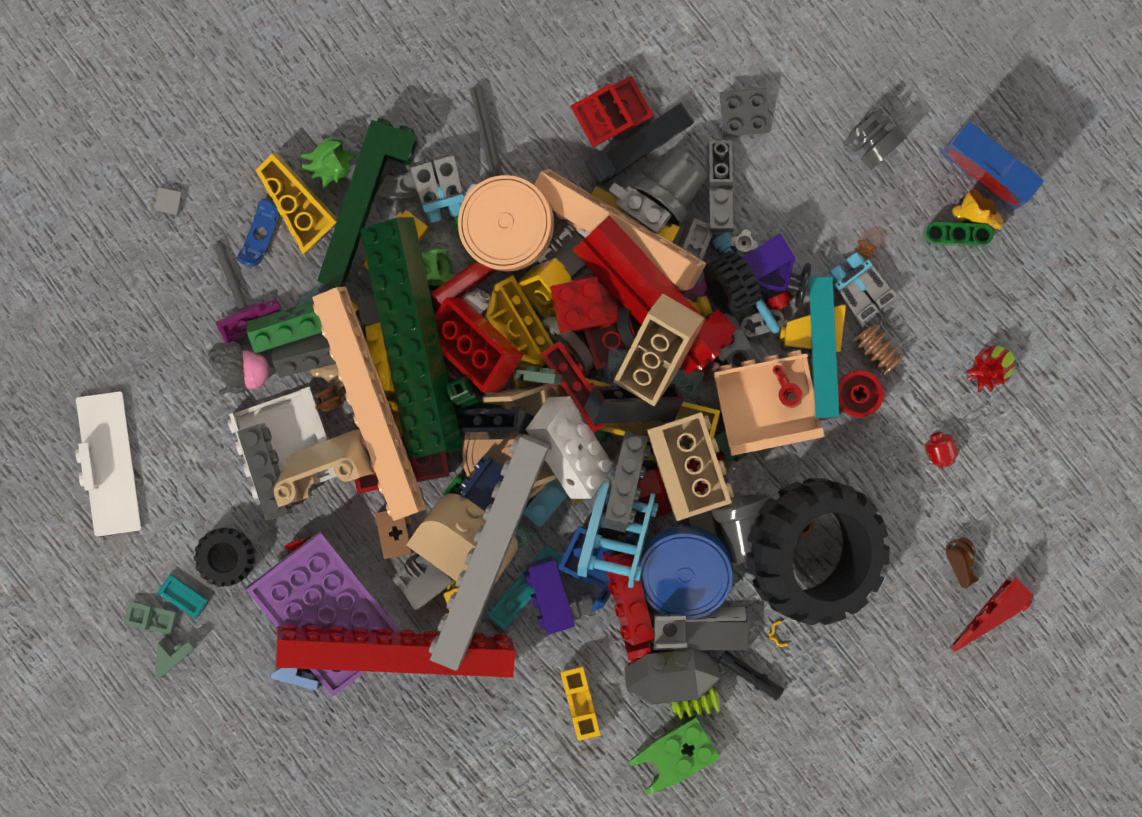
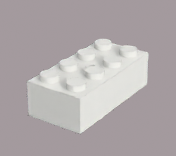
(573, 447)

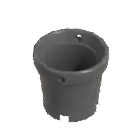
(673, 184)
(736, 521)

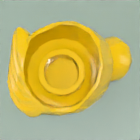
(978, 210)

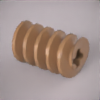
(879, 348)

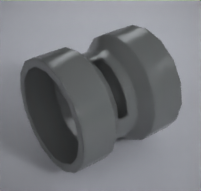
(581, 606)

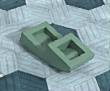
(151, 618)

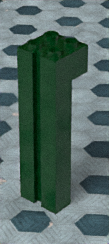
(380, 144)

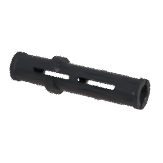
(751, 675)

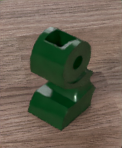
(463, 392)

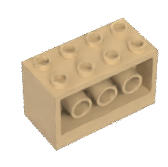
(673, 462)

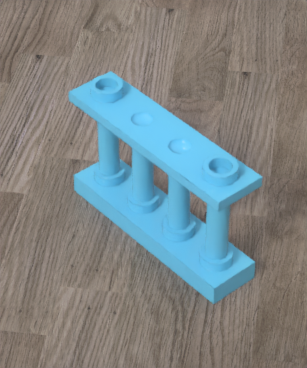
(593, 540)

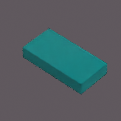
(183, 596)

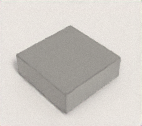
(168, 201)

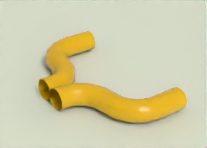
(774, 638)

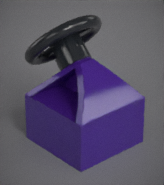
(773, 268)

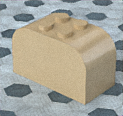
(659, 349)
(449, 534)

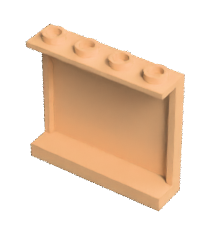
(752, 408)

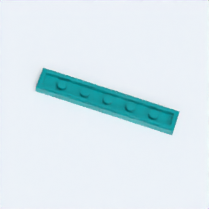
(823, 347)

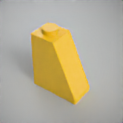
(798, 332)

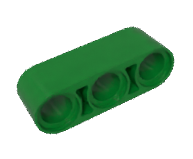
(969, 230)

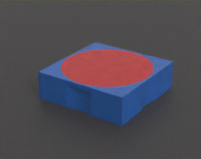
(992, 166)

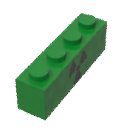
(283, 327)

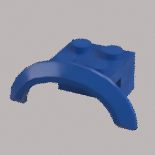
(596, 577)

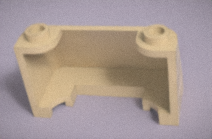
(342, 453)

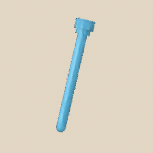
(723, 244)

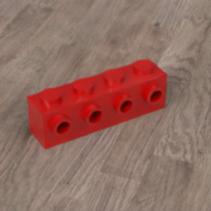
(573, 380)
(629, 602)

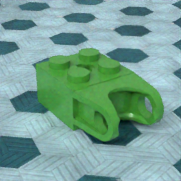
(670, 761)

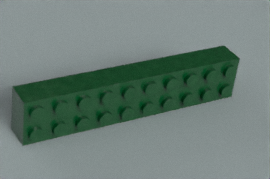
(411, 337)

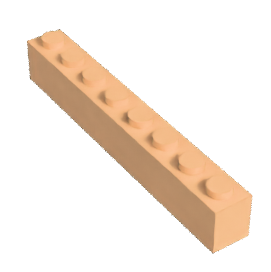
(588, 212)

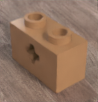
(390, 546)

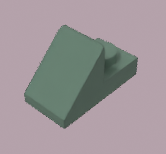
(166, 661)

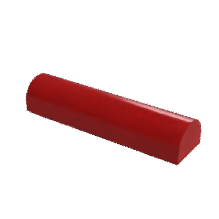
(461, 283)

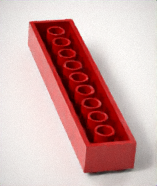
(387, 651)

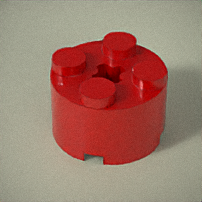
(870, 387)

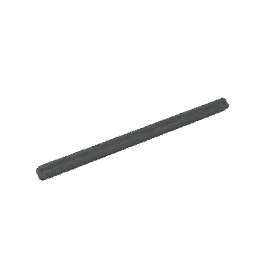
(489, 144)

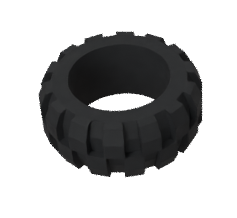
(858, 566)

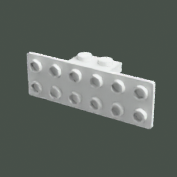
(107, 463)

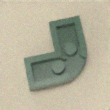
(534, 375)

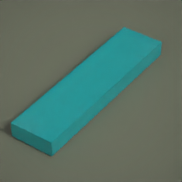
(518, 594)

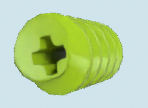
(707, 701)

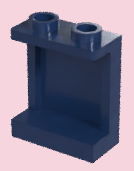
(482, 484)

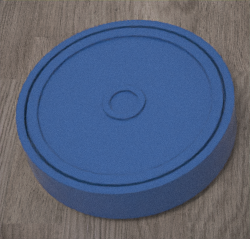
(686, 572)

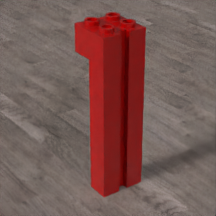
(640, 284)

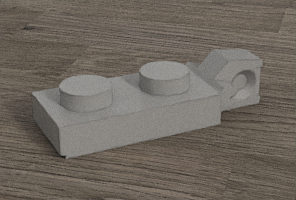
(640, 207)

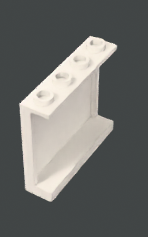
(292, 425)

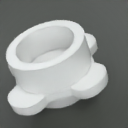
(750, 243)

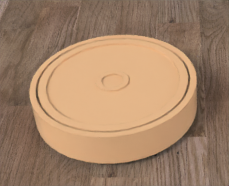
(506, 223)

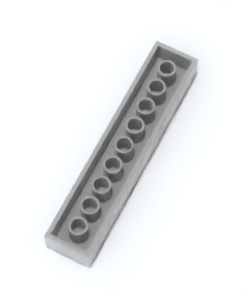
(488, 555)

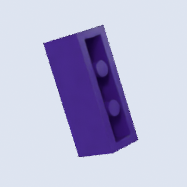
(548, 596)

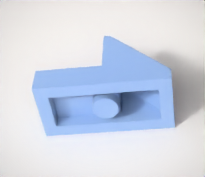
(291, 676)

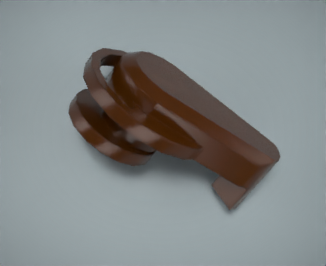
(330, 400)
(962, 560)

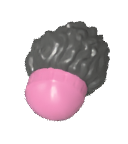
(238, 367)

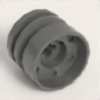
(875, 138)

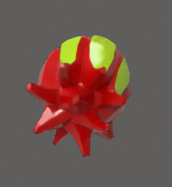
(992, 367)

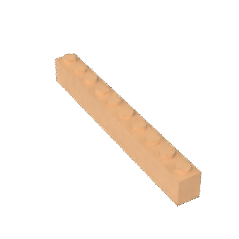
(369, 403)

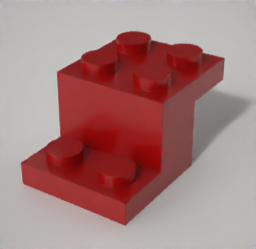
(611, 111)
(583, 304)

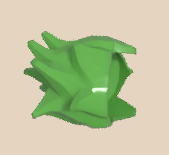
(329, 161)
(437, 267)

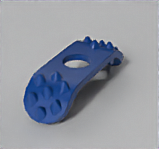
(266, 217)

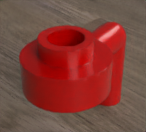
(780, 301)
(787, 388)

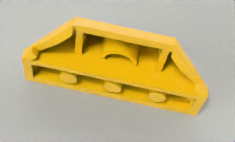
(517, 321)

